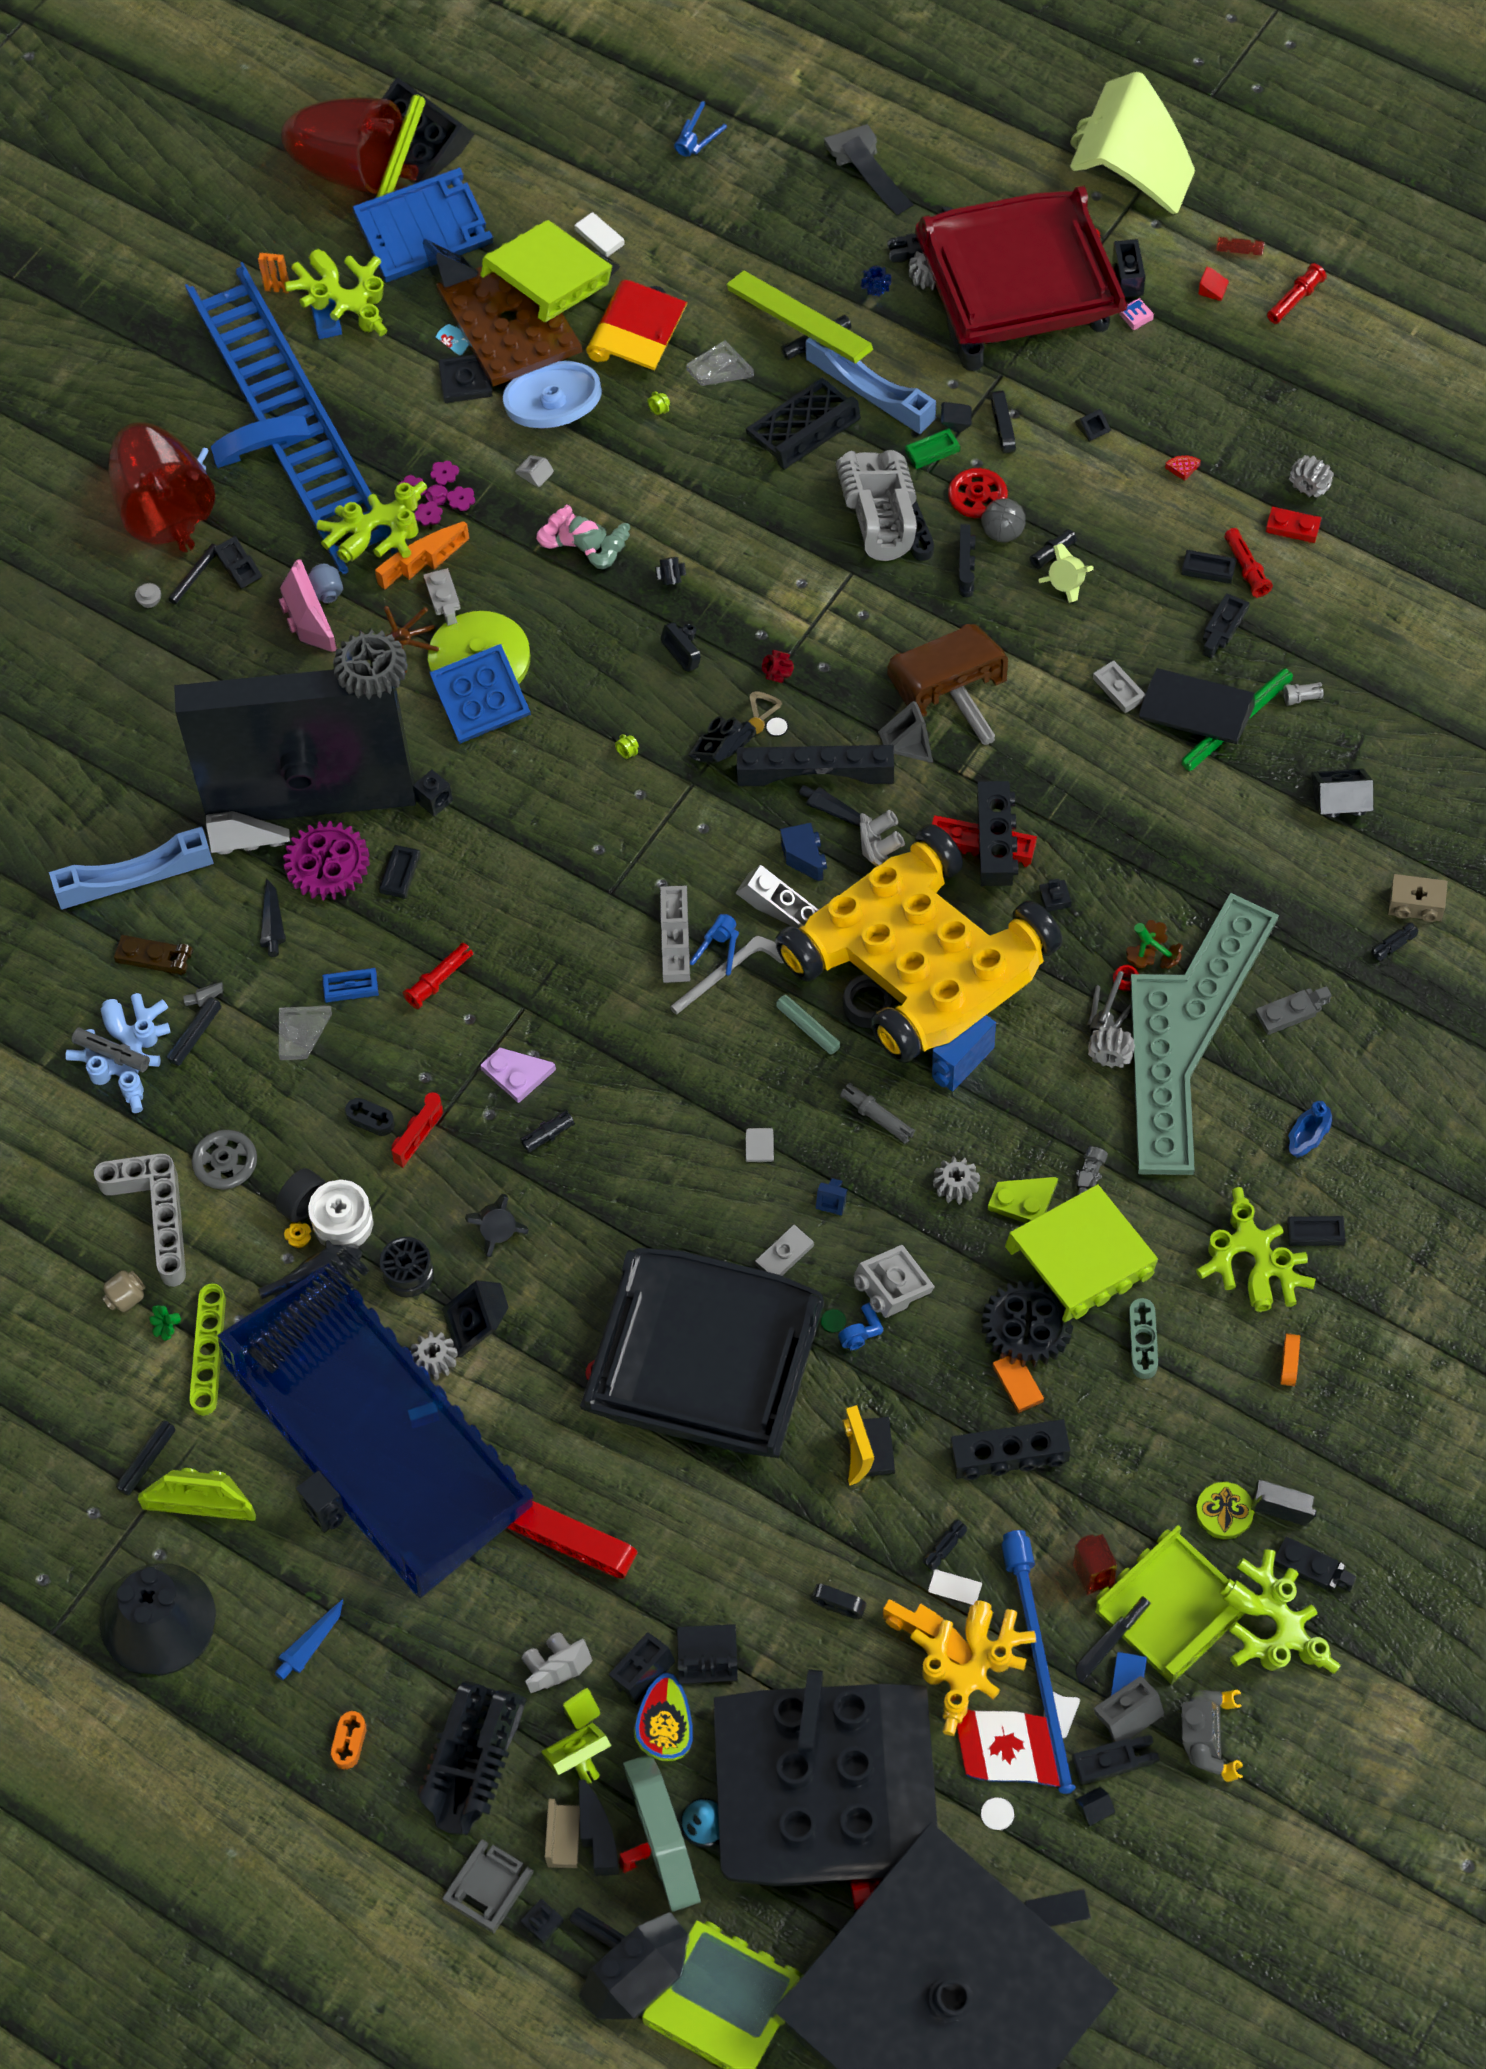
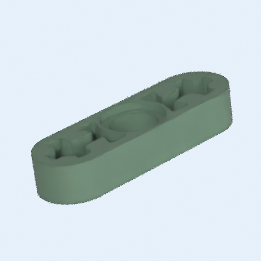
(1136, 1328)

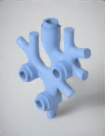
(139, 1035)

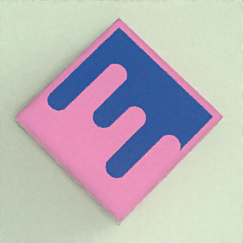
(1137, 314)

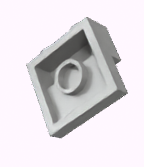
(892, 1281)

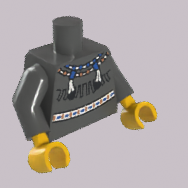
(1203, 1734)

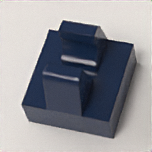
(831, 1197)

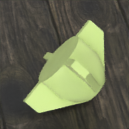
(1066, 573)

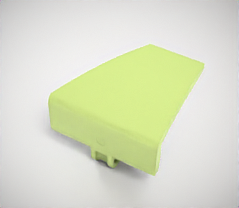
(1136, 140)

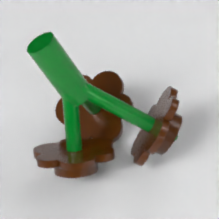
(1153, 936)

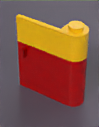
(636, 325)

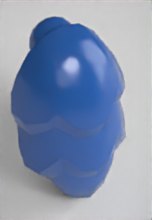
(1310, 1129)

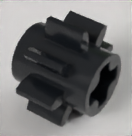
(670, 570)

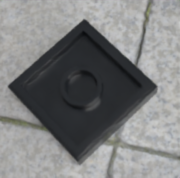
(463, 379)

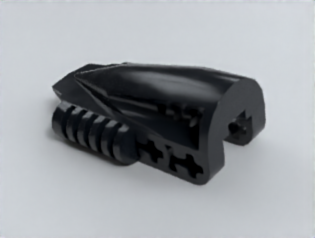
(469, 1762)

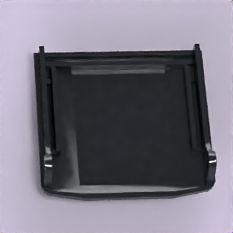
(704, 1351)
(827, 1812)

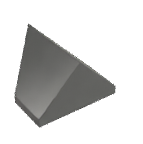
(908, 734)

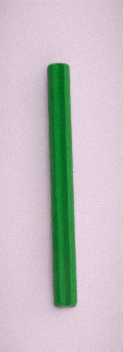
(1262, 697)

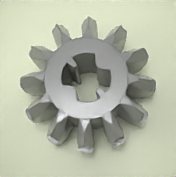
(920, 272)
(1311, 476)
(1111, 1047)
(946, 1178)
(444, 1354)

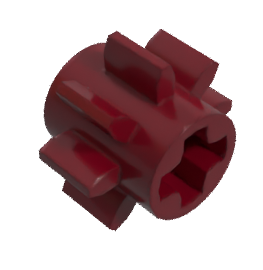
(777, 666)

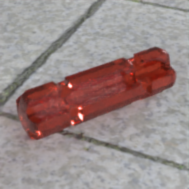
(1240, 246)

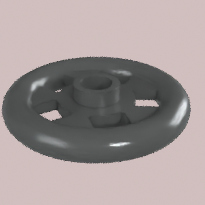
(220, 1139)

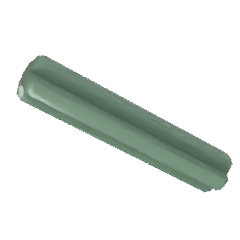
(808, 1024)

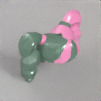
(585, 535)

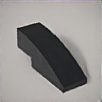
(597, 1832)

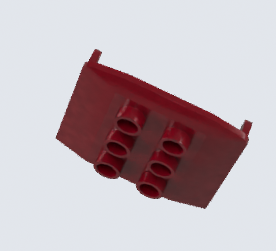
(1020, 266)

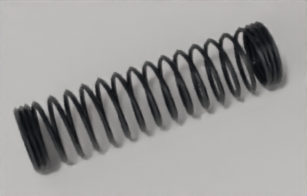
(343, 1255)

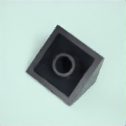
(446, 265)

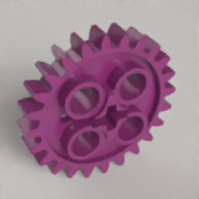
(348, 865)

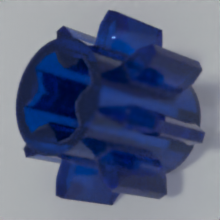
(876, 281)

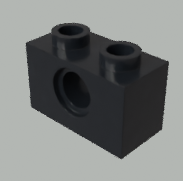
(1129, 267)

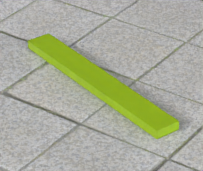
(800, 317)

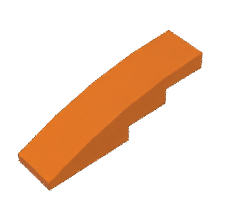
(428, 550)

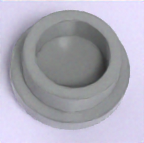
(148, 595)

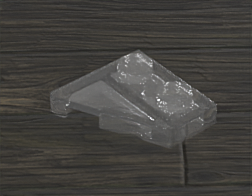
(719, 366)
(300, 1030)

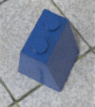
(963, 1054)

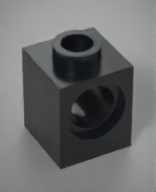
(432, 793)

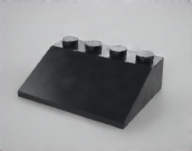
(437, 135)

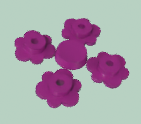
(438, 494)

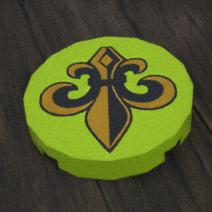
(1224, 1510)

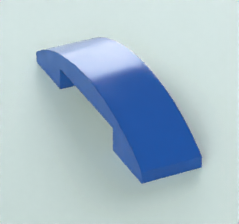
(259, 435)

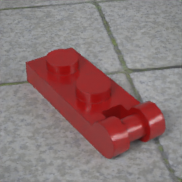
(417, 1130)

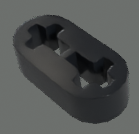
(372, 1114)
(838, 1601)

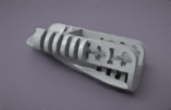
(883, 500)

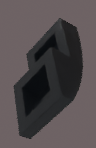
(237, 562)

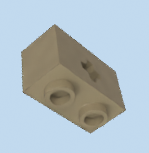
(1417, 898)

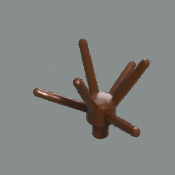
(404, 636)

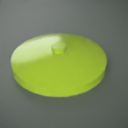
(476, 633)

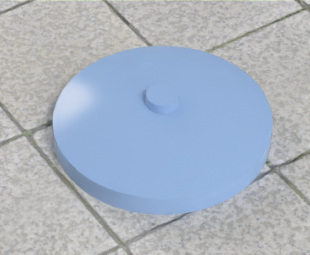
(552, 395)

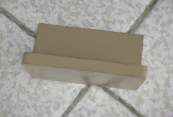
(562, 1835)

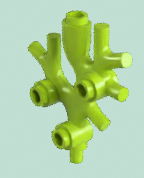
(368, 290)
(396, 515)
(1257, 1242)
(1289, 1624)

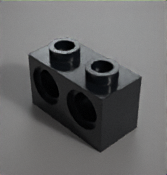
(321, 1502)

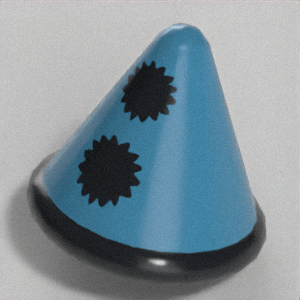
(701, 1822)

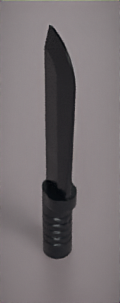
(1109, 1640)

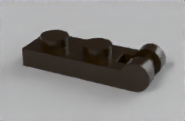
(153, 954)

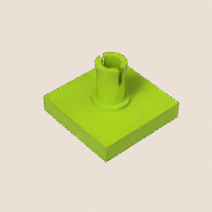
(576, 1751)

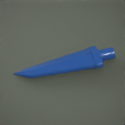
(301, 1651)

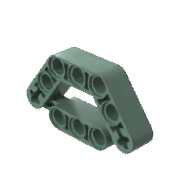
(662, 1832)

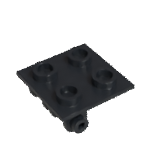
(707, 1654)

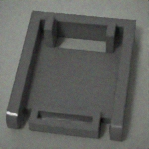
(489, 1881)

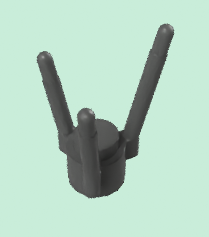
(1104, 1018)

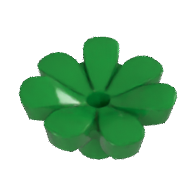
(164, 1322)

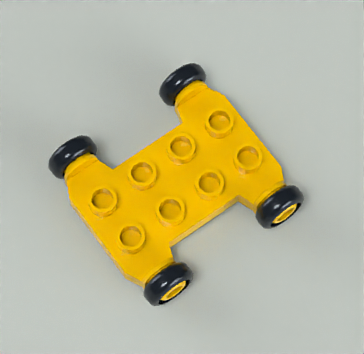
(921, 947)

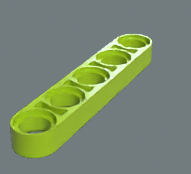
(211, 1361)

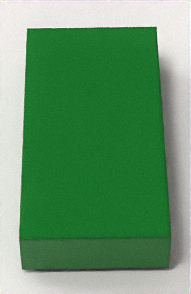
(932, 448)

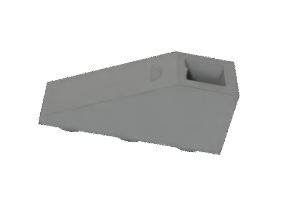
(238, 831)
(775, 898)

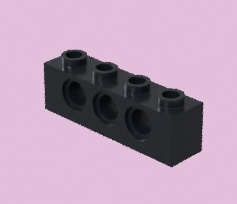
(996, 870)
(1021, 1438)

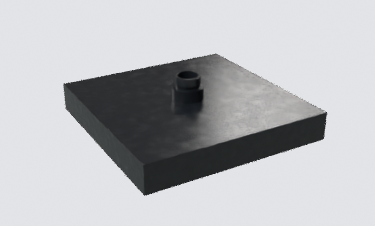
(294, 746)
(943, 1976)

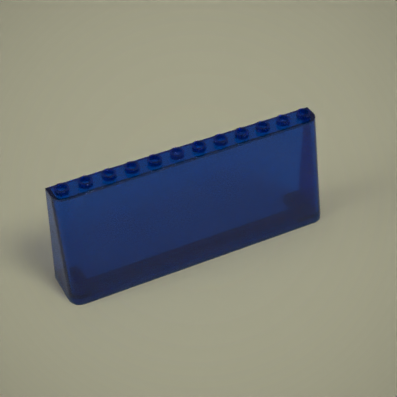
(378, 1433)

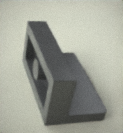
(1130, 1709)

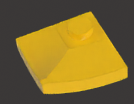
(860, 1448)

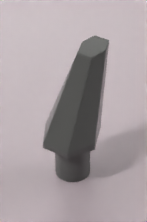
(203, 994)

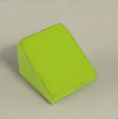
(581, 1709)

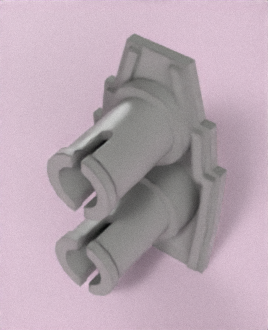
(872, 846)
(563, 1665)

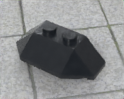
(637, 1970)

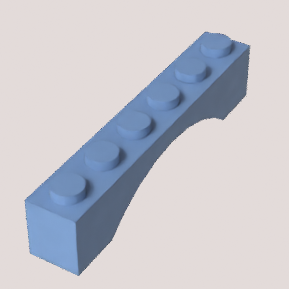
(903, 403)
(86, 883)

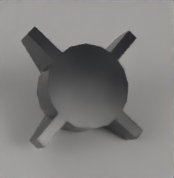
(496, 1223)

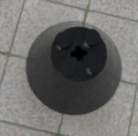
(157, 1619)

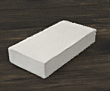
(599, 234)

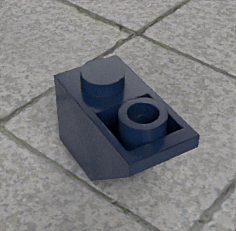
(801, 850)

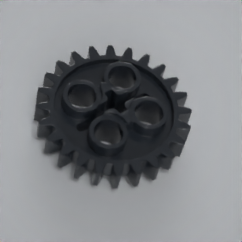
(1001, 1320)

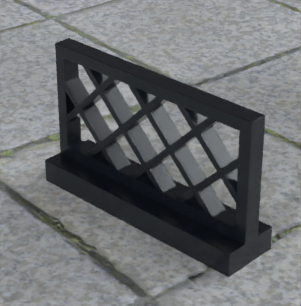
(814, 431)

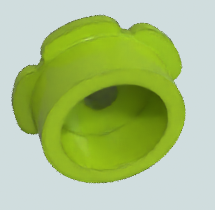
(658, 403)
(627, 746)

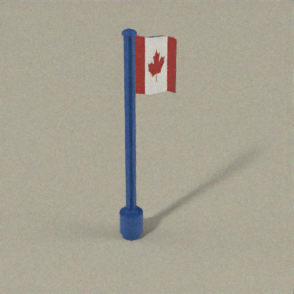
(1011, 1743)

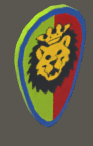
(664, 1720)

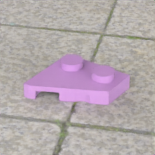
(516, 1072)

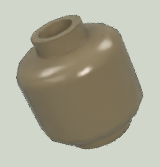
(123, 1291)

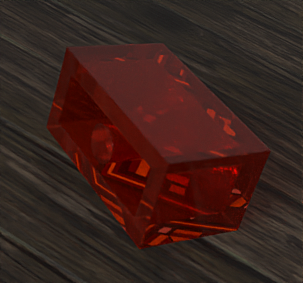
(1094, 1563)

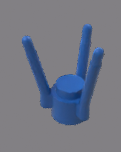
(687, 140)
(721, 931)

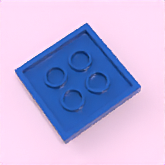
(480, 693)

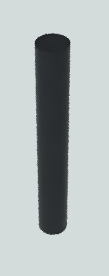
(192, 575)

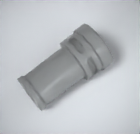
(1295, 693)

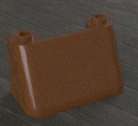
(946, 665)

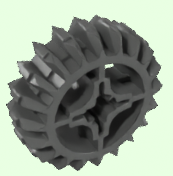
(355, 672)

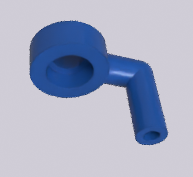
(855, 1335)

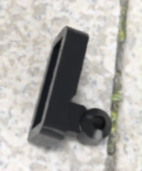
(680, 646)

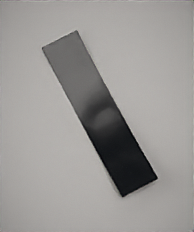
(876, 176)

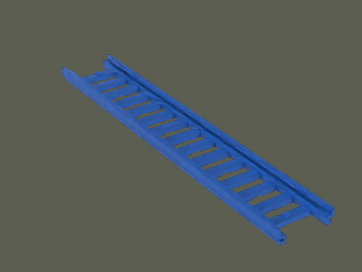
(305, 390)

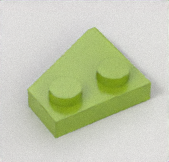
(1023, 1198)

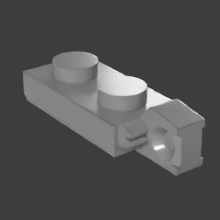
(442, 594)

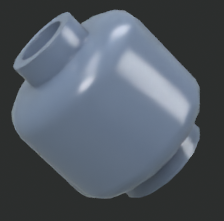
(326, 582)

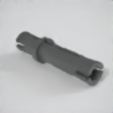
(119, 1053)
(867, 1106)

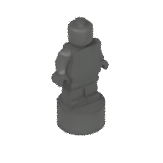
(1090, 1174)

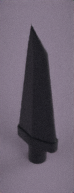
(829, 804)
(272, 924)

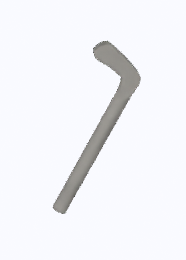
(756, 944)

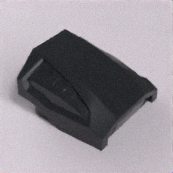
(722, 740)

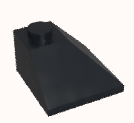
(475, 1314)

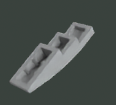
(675, 934)

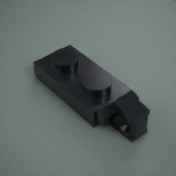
(1224, 623)
(1313, 1566)

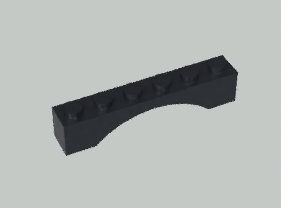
(862, 762)

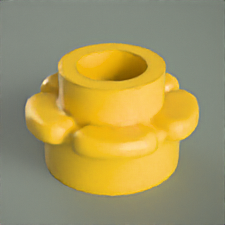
(301, 1240)

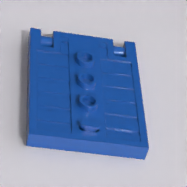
(418, 213)

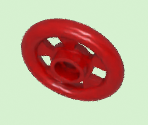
(965, 478)

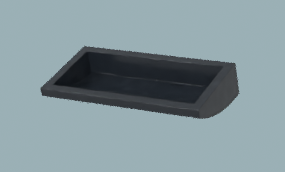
(1197, 706)

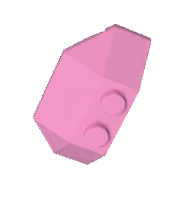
(305, 610)

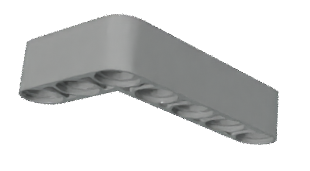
(161, 1207)

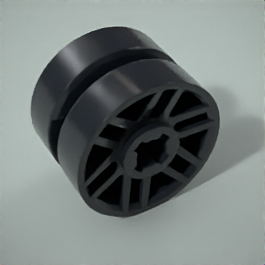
(406, 1267)

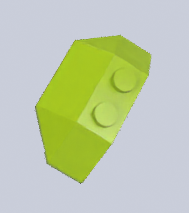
(197, 1494)

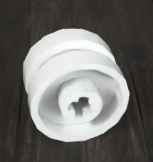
(340, 1213)

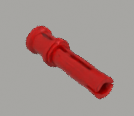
(1302, 287)
(1251, 570)
(429, 983)

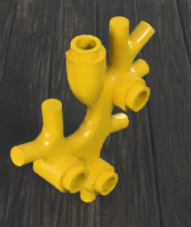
(972, 1675)

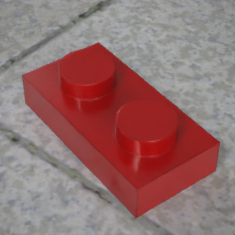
(1293, 524)

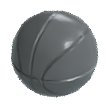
(1003, 520)

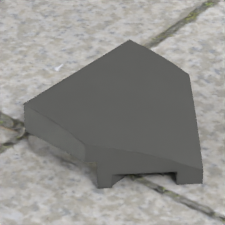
(835, 142)

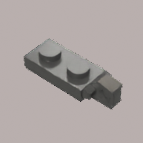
(1292, 1009)

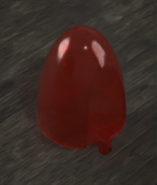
(346, 141)
(158, 485)

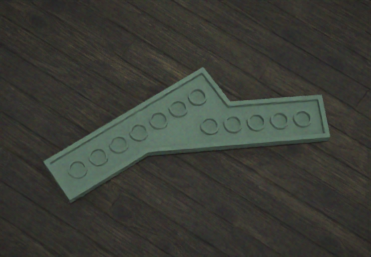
(1175, 1024)

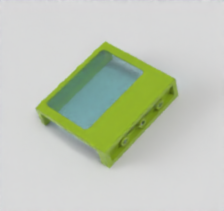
(722, 2000)

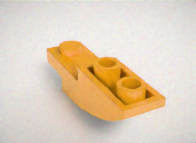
(929, 1624)

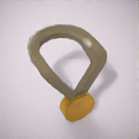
(758, 721)

